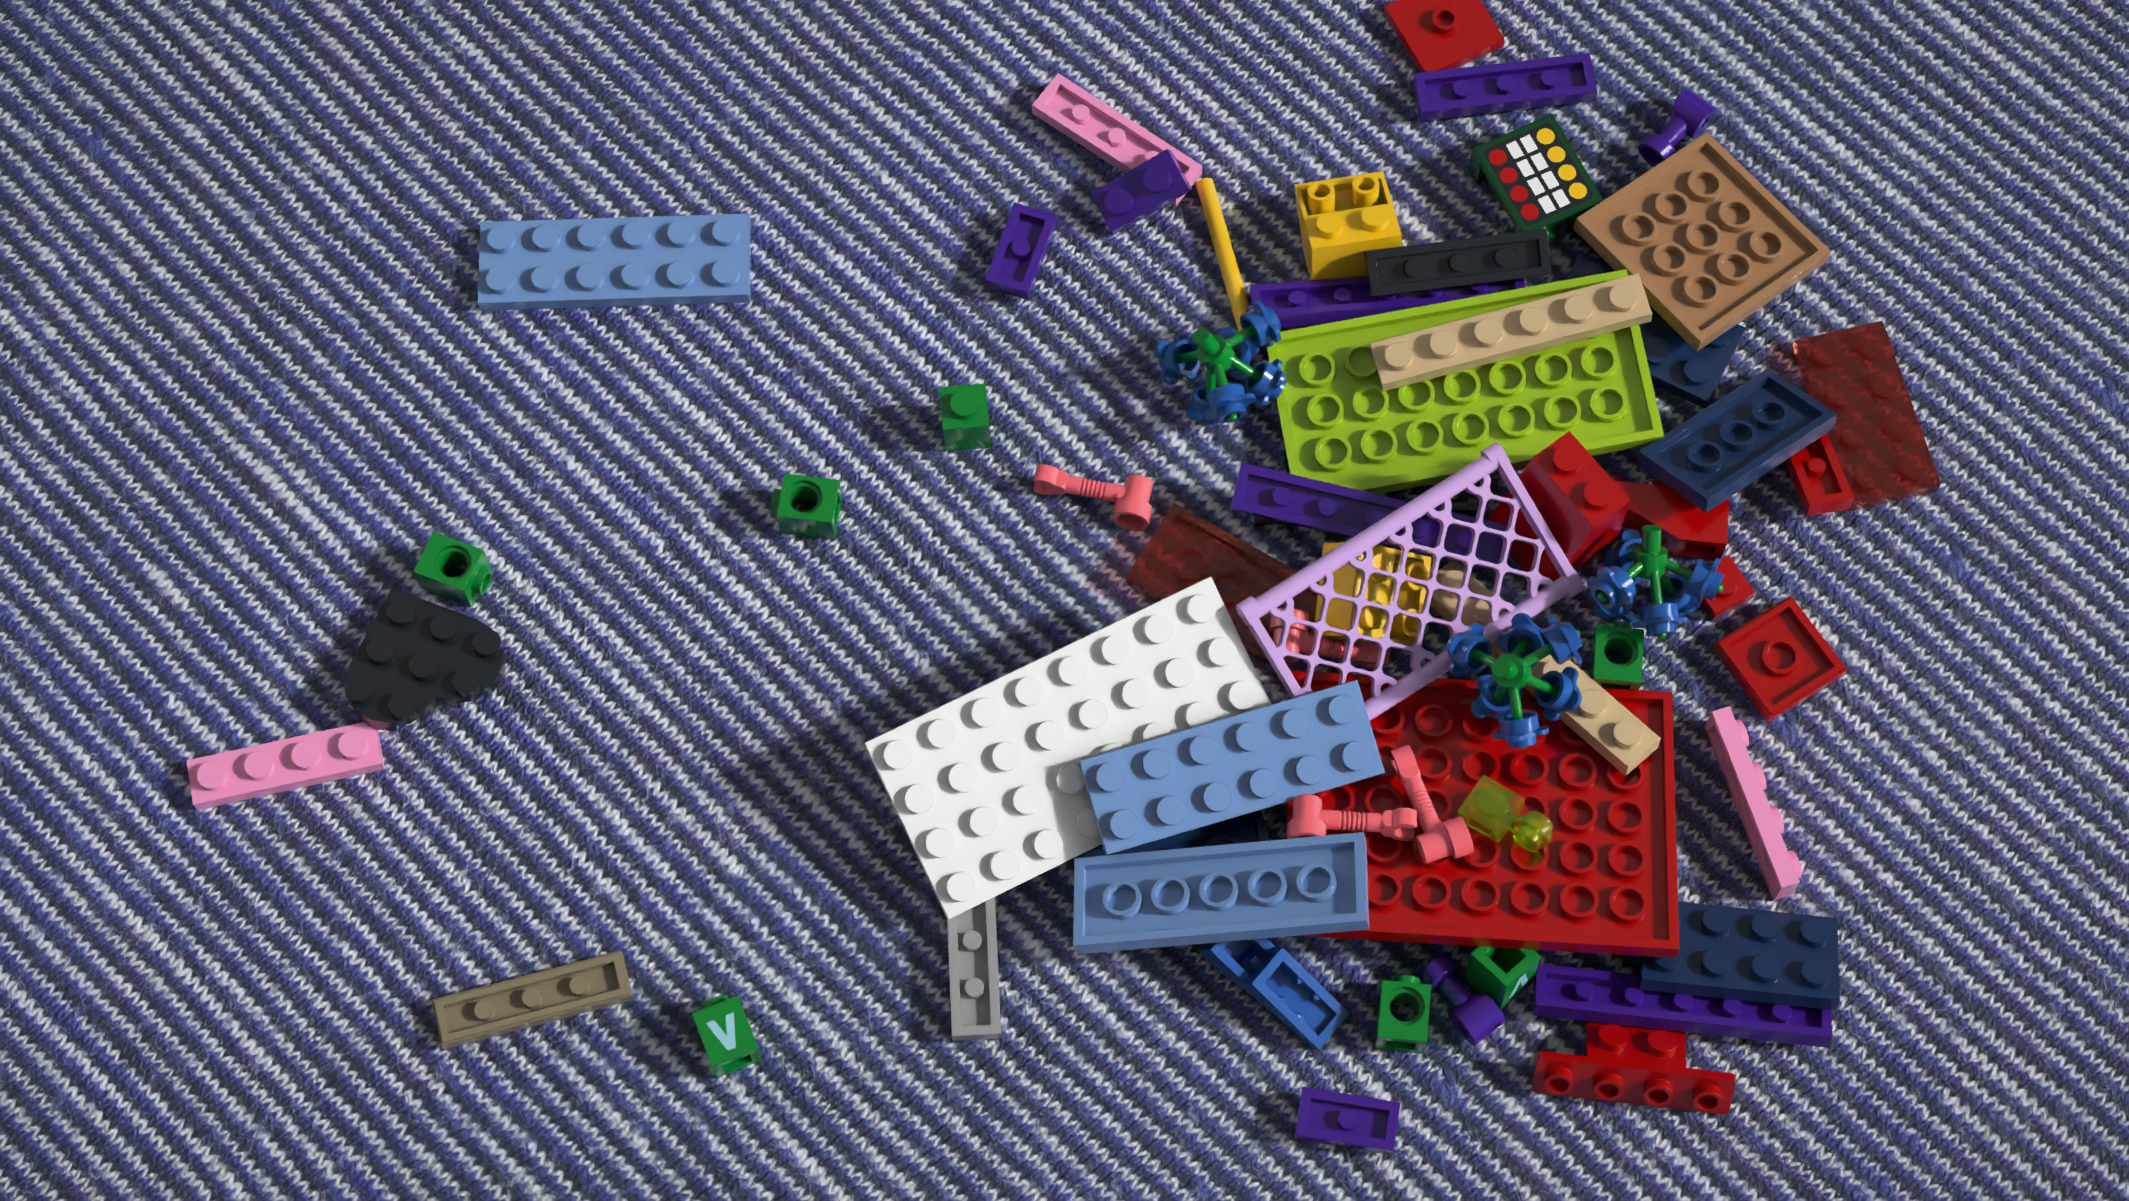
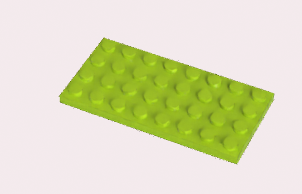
(1417, 435)

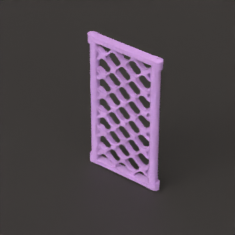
(1491, 459)

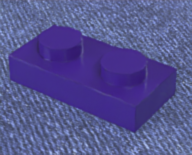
(1141, 191)
(1021, 251)
(1347, 1120)

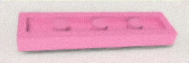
(1104, 129)
(284, 765)
(1747, 787)

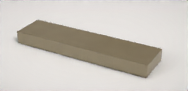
(532, 1000)

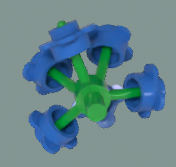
(1231, 353)
(1671, 594)
(1501, 692)

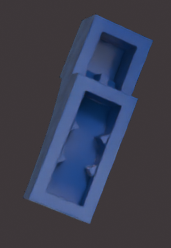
(1280, 986)

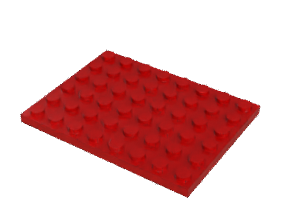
(1593, 889)

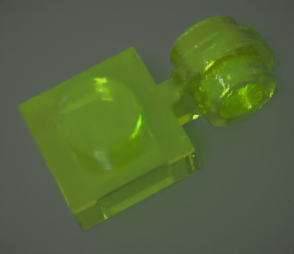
(1495, 809)

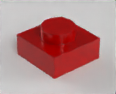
(1735, 590)

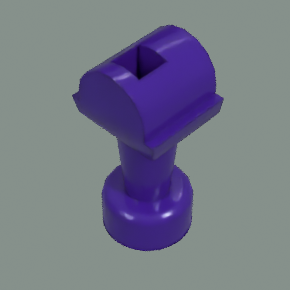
(1687, 118)
(1471, 1014)

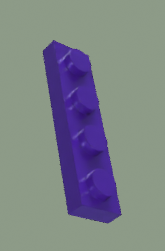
(1504, 86)

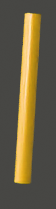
(1223, 248)

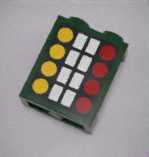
(1536, 178)

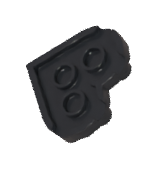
(419, 660)

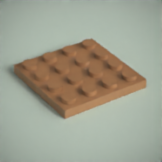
(1702, 240)

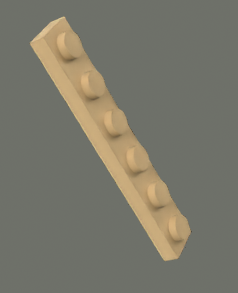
(1511, 332)
(1599, 717)

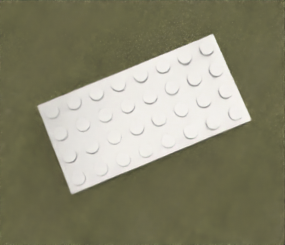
(996, 773)

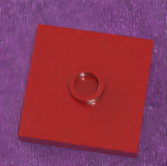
(1443, 31)
(1779, 659)

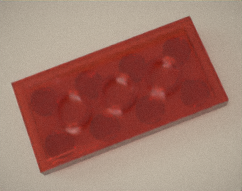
(1875, 420)
(1192, 549)

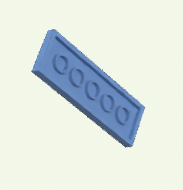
(614, 262)
(1231, 767)
(1221, 893)

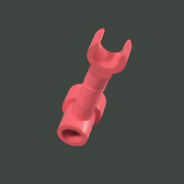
(1131, 500)
(1300, 641)
(1312, 821)
(1439, 837)

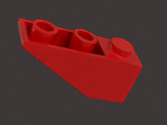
(1684, 527)

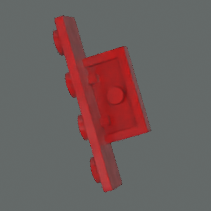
(1633, 1068)

